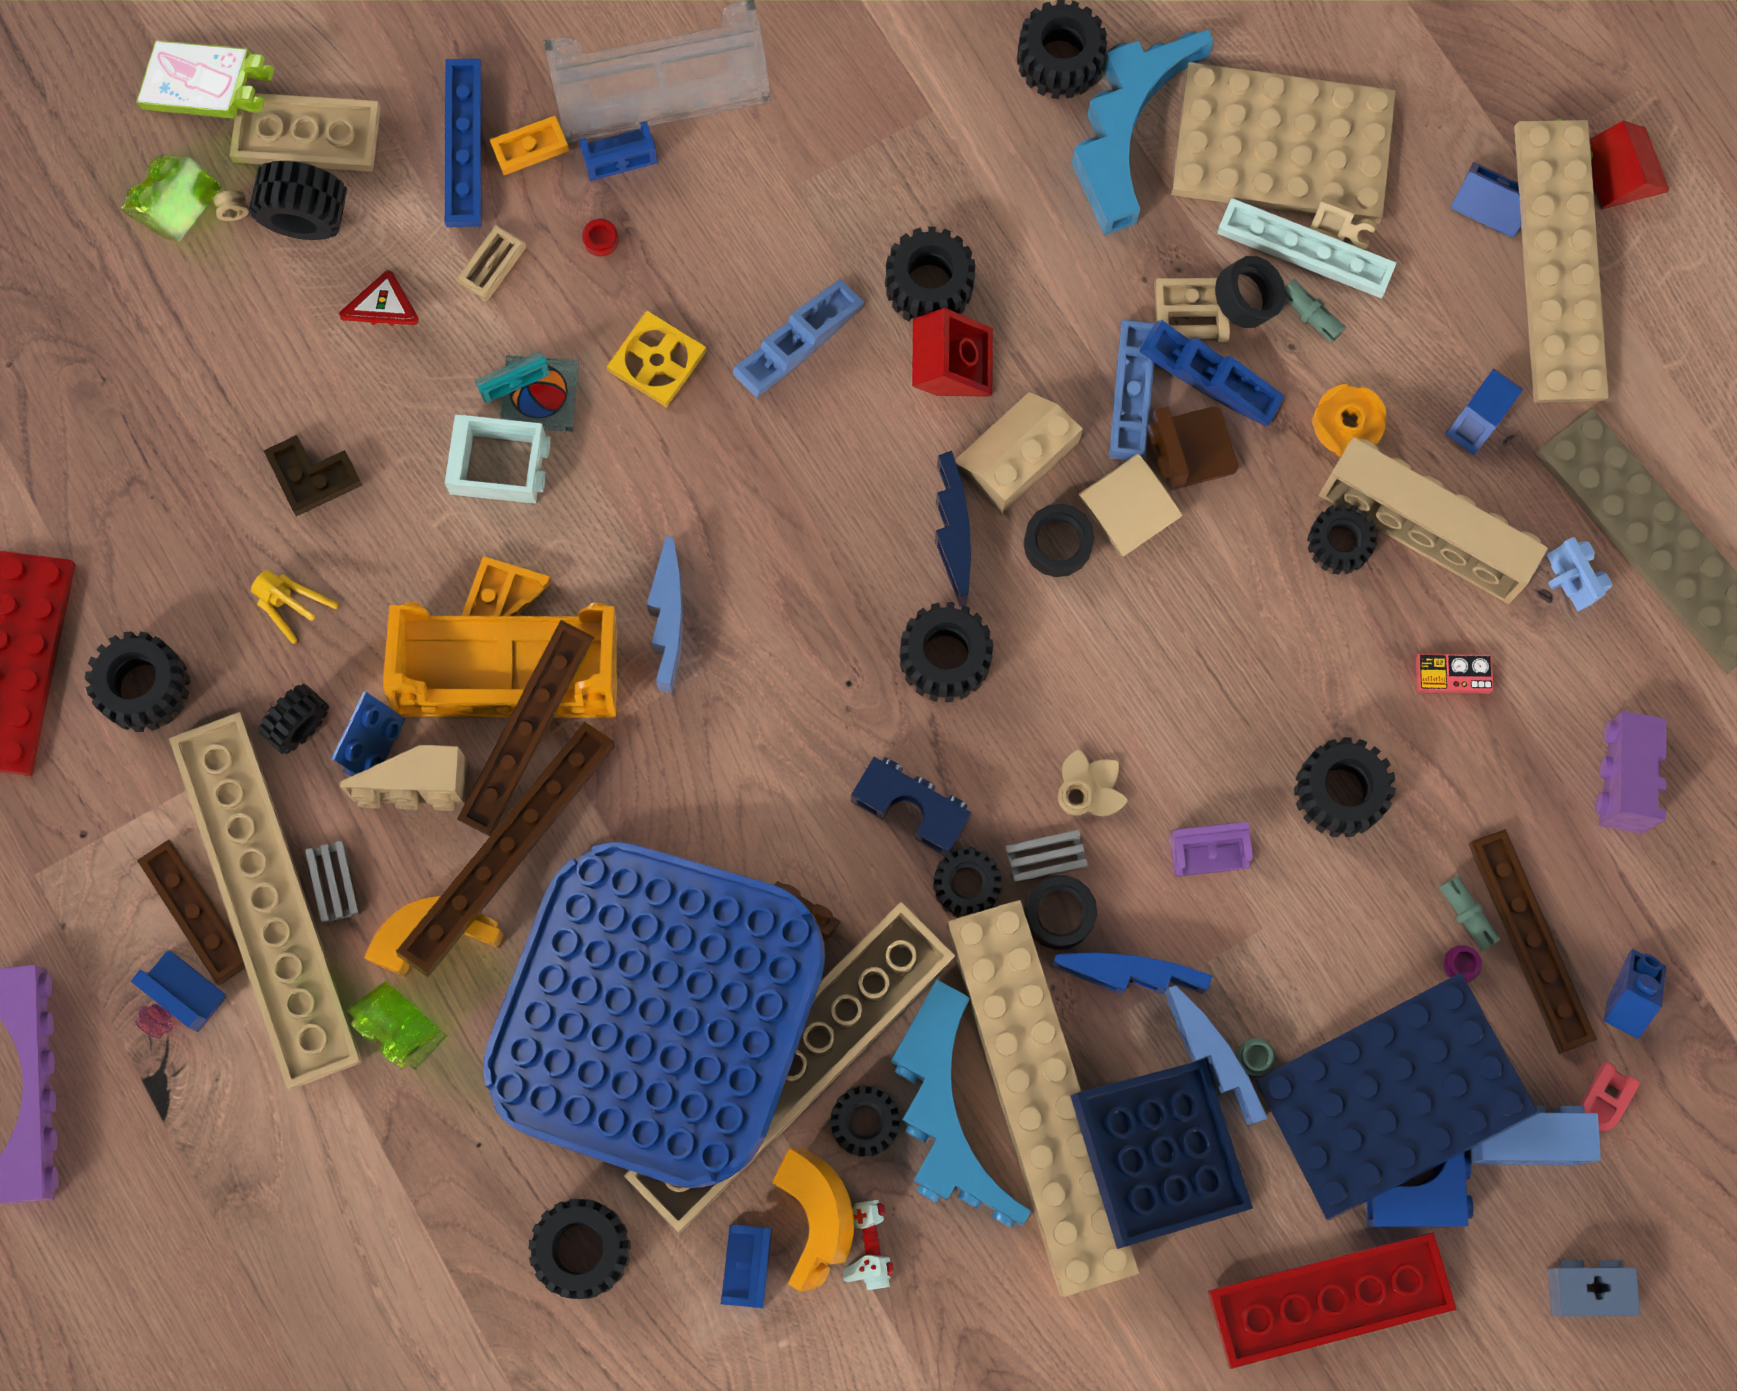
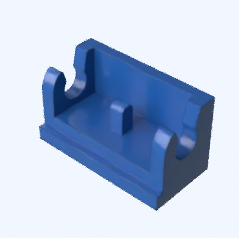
(619, 153)
(746, 1266)

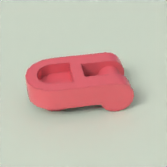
(1609, 1108)

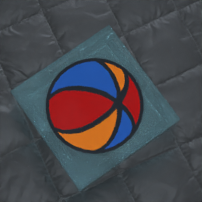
(546, 400)

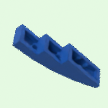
(1211, 374)
(1116, 970)

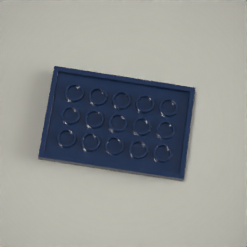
(1396, 1096)

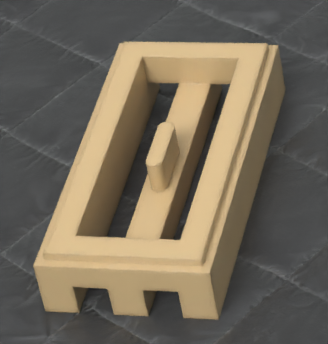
(486, 292)

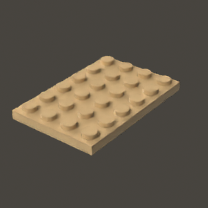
(1283, 141)

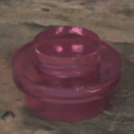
(154, 1020)

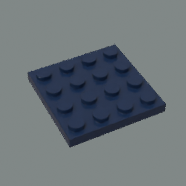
(1161, 1153)

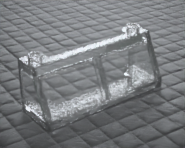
(660, 77)

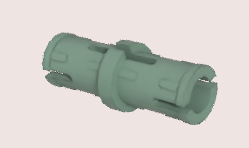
(1313, 311)
(1469, 913)

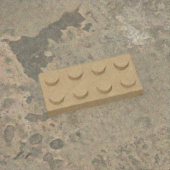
(308, 131)

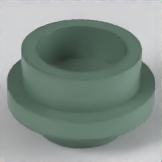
(1256, 1057)

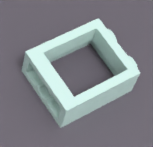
(466, 428)

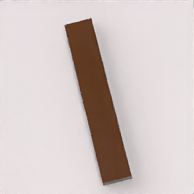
(525, 728)
(1532, 941)

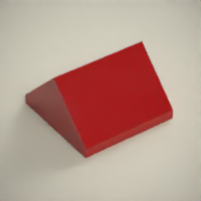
(1625, 165)

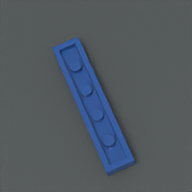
(463, 143)

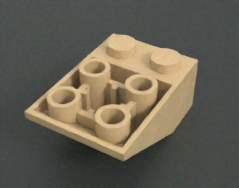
(418, 776)

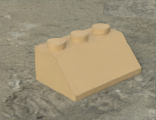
(1019, 450)

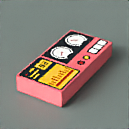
(1454, 673)

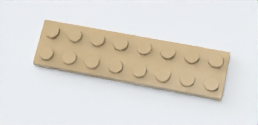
(1561, 261)

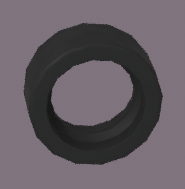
(1268, 282)
(1067, 514)
(1085, 898)

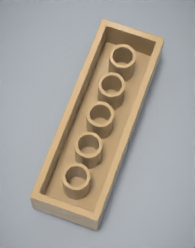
(1434, 520)

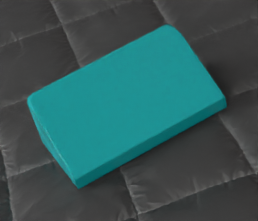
(512, 377)

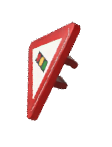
(381, 303)

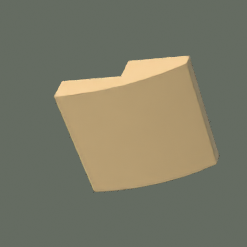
(1130, 505)

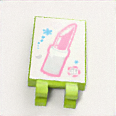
(202, 80)

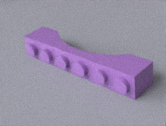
(28, 1158)

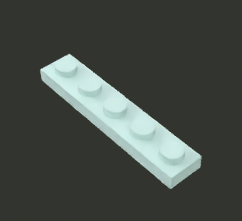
(1306, 248)

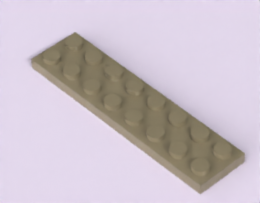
(1648, 531)

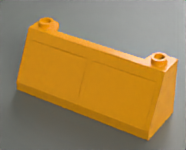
(486, 661)

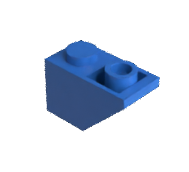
(1636, 994)

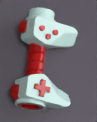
(873, 1267)

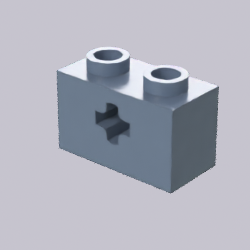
(1616, 1292)

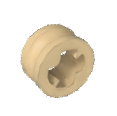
(231, 205)

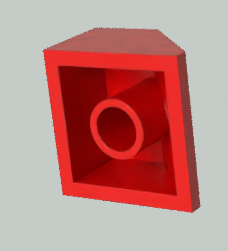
(952, 355)

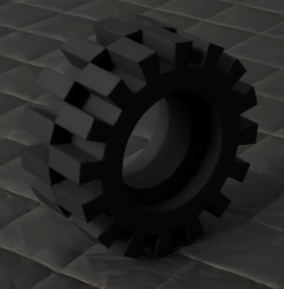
(1349, 519)
(293, 718)
(973, 860)
(873, 1098)

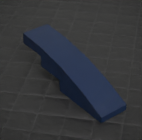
(954, 538)

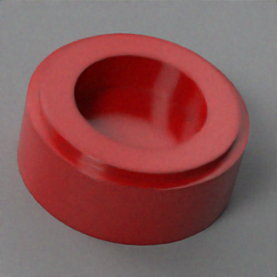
(600, 237)

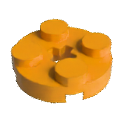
(1349, 400)

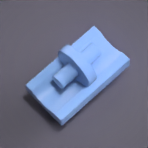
(1575, 574)

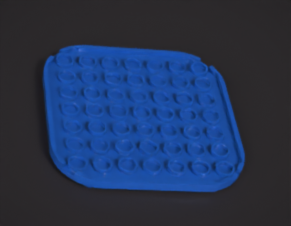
(655, 1014)

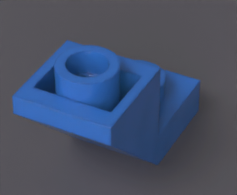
(1484, 411)

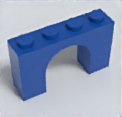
(1434, 1203)

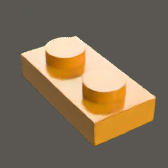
(529, 145)

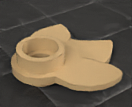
(1094, 784)

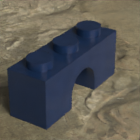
(886, 785)

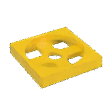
(665, 393)

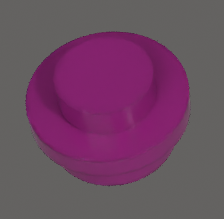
(1463, 960)

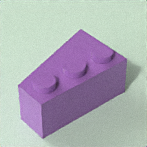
(1632, 773)

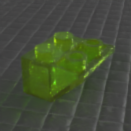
(170, 196)
(400, 1026)

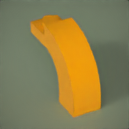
(400, 924)
(828, 1214)

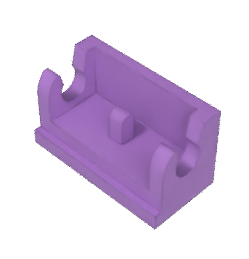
(1211, 849)

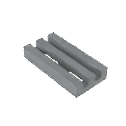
(1077, 849)
(325, 852)

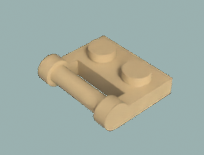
(1191, 299)

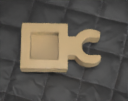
(1338, 222)

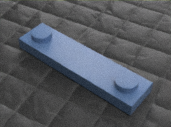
(1131, 393)

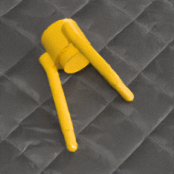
(275, 591)

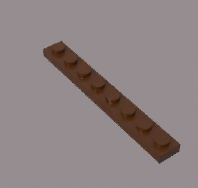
(505, 849)

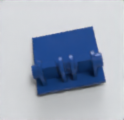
(367, 736)

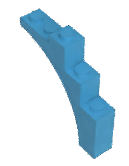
(1135, 79)
(932, 1114)

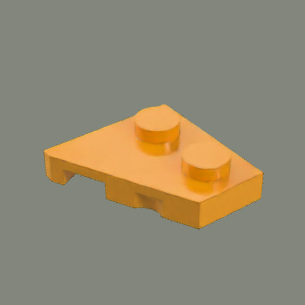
(503, 589)

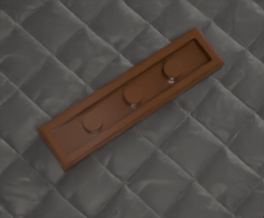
(193, 911)

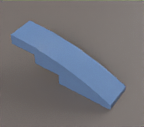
(798, 338)
(667, 605)
(1205, 1042)

